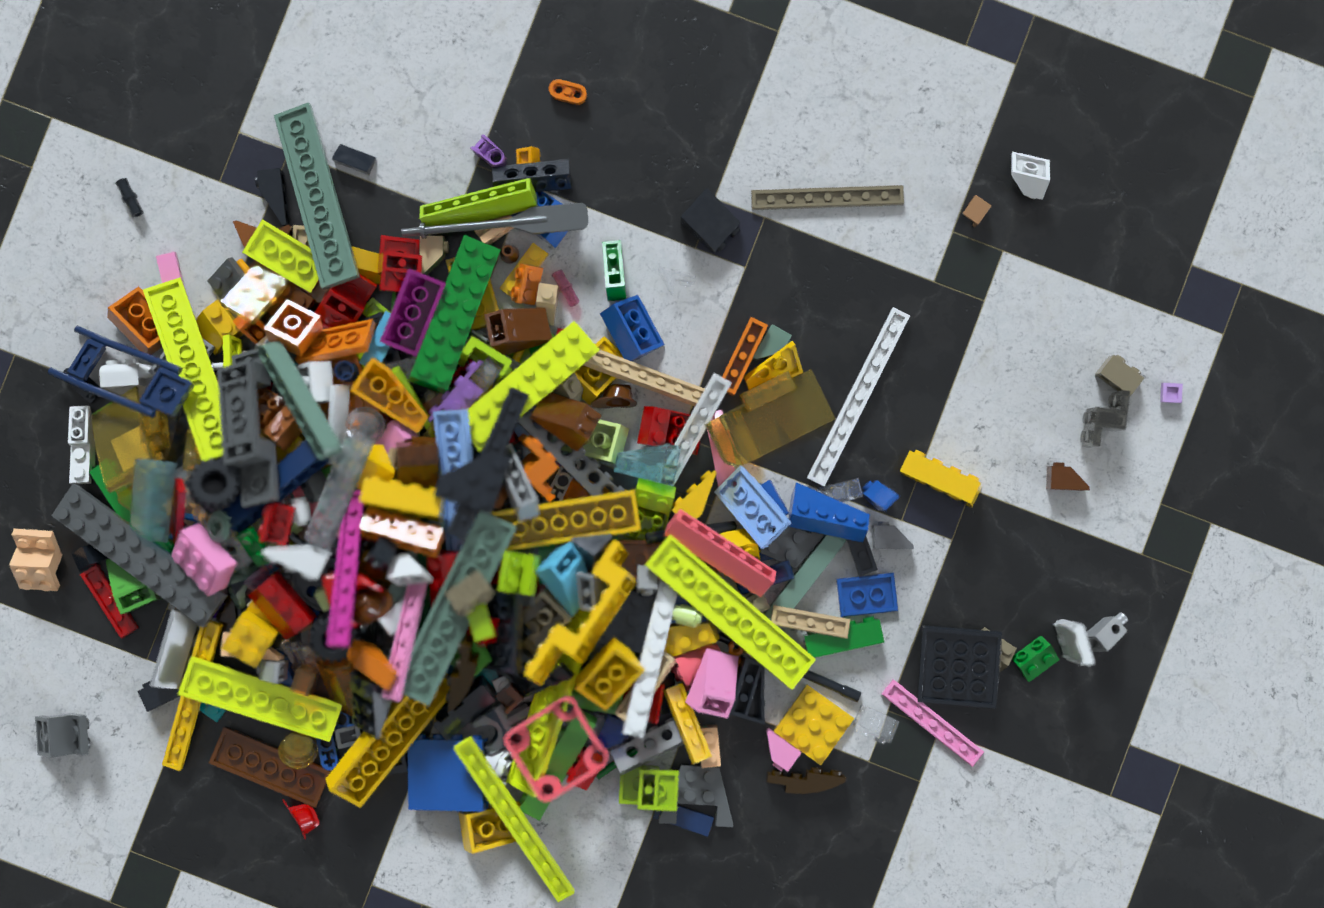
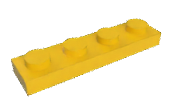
(687, 724)

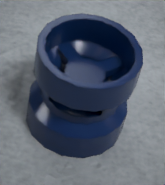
(343, 372)

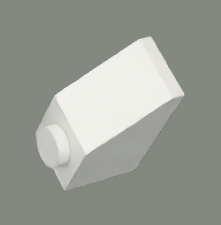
(407, 571)

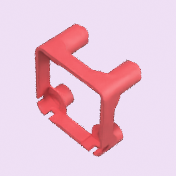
(549, 786)

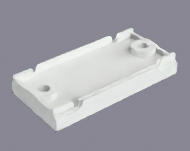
(1073, 642)

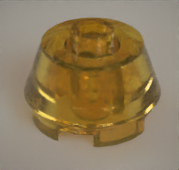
(298, 750)

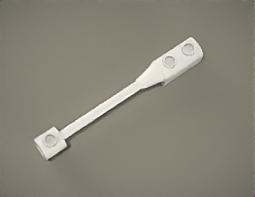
(129, 374)

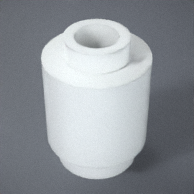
(302, 512)

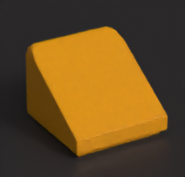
(527, 155)

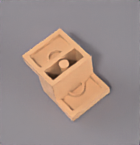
(35, 559)

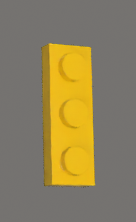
(533, 256)

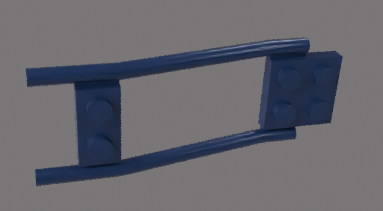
(164, 393)

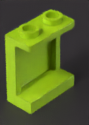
(478, 351)

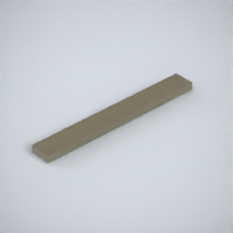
(827, 197)

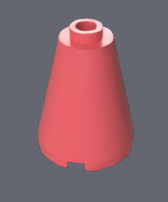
(689, 663)

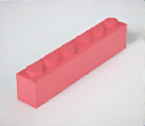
(721, 553)

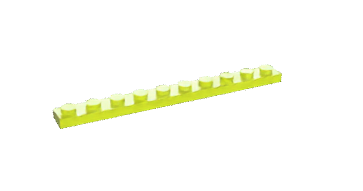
(514, 819)

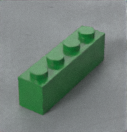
(859, 635)

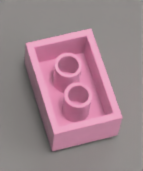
(203, 559)

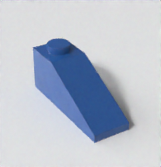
(878, 495)

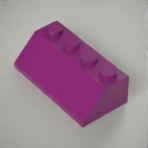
(412, 312)

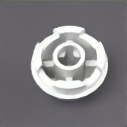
(501, 763)

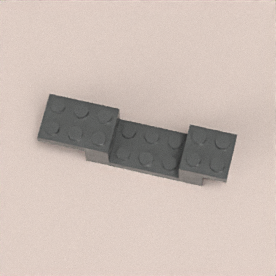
(240, 429)

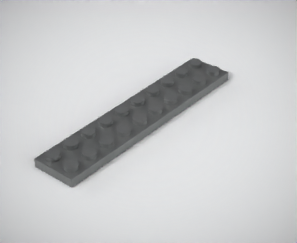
(135, 554)

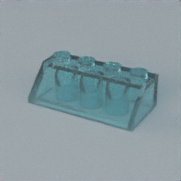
(153, 499)

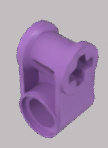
(487, 151)

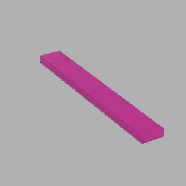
(346, 574)

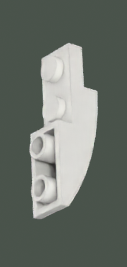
(82, 444)

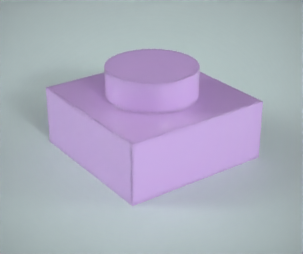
(1171, 392)

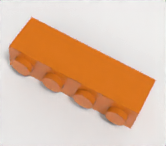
(744, 353)

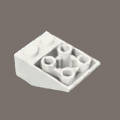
(303, 558)

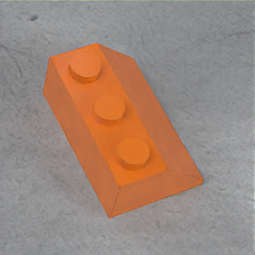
(135, 321)

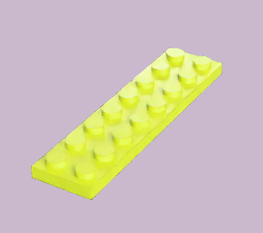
(535, 377)
(259, 699)

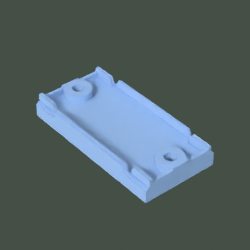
(752, 507)

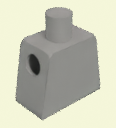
(1106, 632)

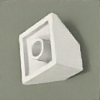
(1030, 174)

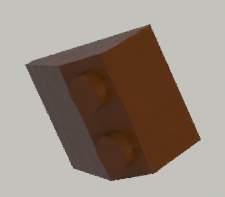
(566, 419)
(417, 463)

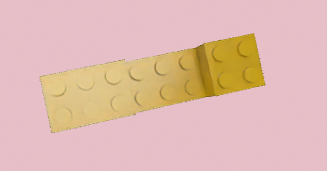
(580, 646)

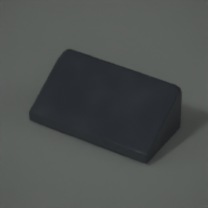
(354, 159)

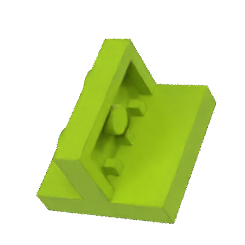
(518, 573)

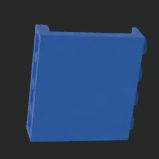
(440, 778)

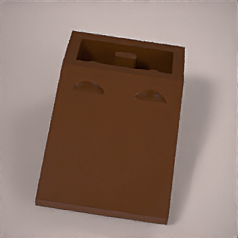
(517, 329)

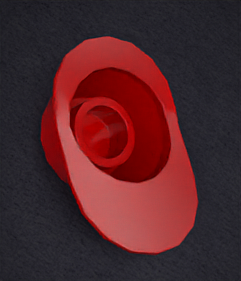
(305, 817)

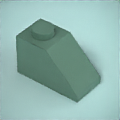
(773, 341)

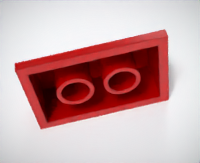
(439, 569)
(282, 605)

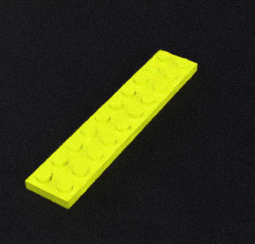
(186, 349)
(730, 612)
(547, 727)

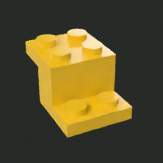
(251, 636)

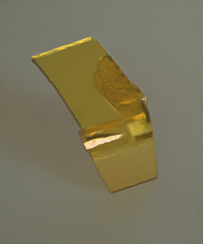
(770, 418)
(123, 437)

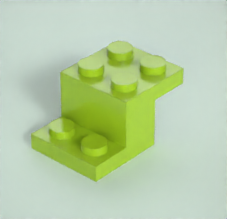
(650, 788)

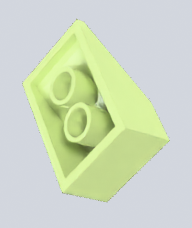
(605, 442)

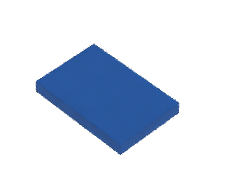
(867, 594)

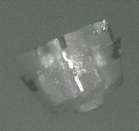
(366, 421)

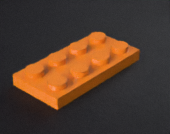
(339, 342)

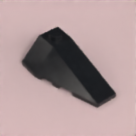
(177, 436)

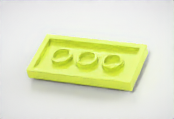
(283, 255)

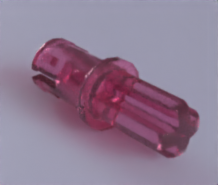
(565, 288)

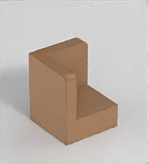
(976, 210)

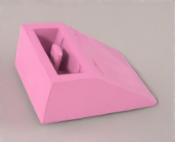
(714, 684)

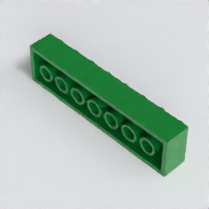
(454, 315)

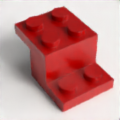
(395, 259)
(345, 302)

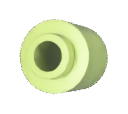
(687, 615)

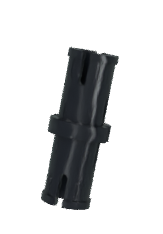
(129, 197)

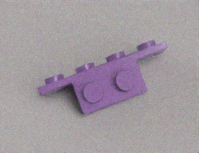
(463, 394)

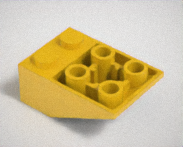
(697, 496)

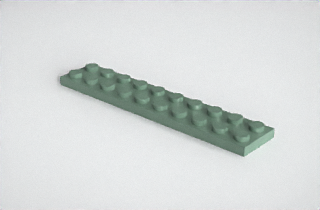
(316, 196)
(443, 625)

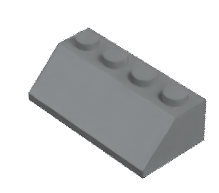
(175, 651)

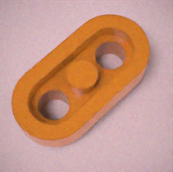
(568, 91)

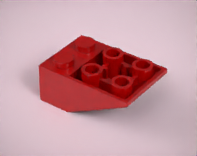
(661, 427)

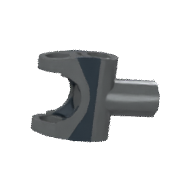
(501, 722)

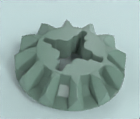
(214, 530)

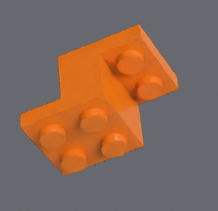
(538, 466)

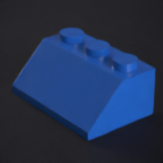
(632, 328)

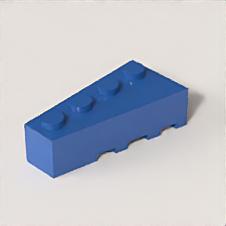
(825, 515)

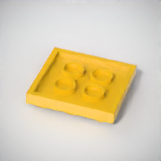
(813, 724)

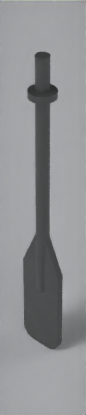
(533, 220)

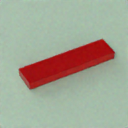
(179, 504)
(102, 592)

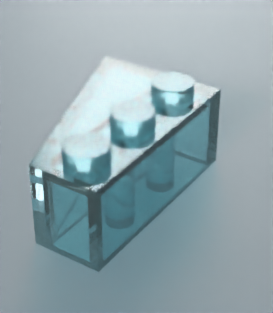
(650, 463)

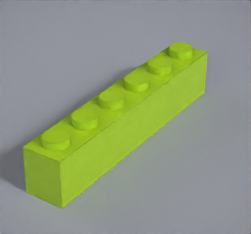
(481, 205)

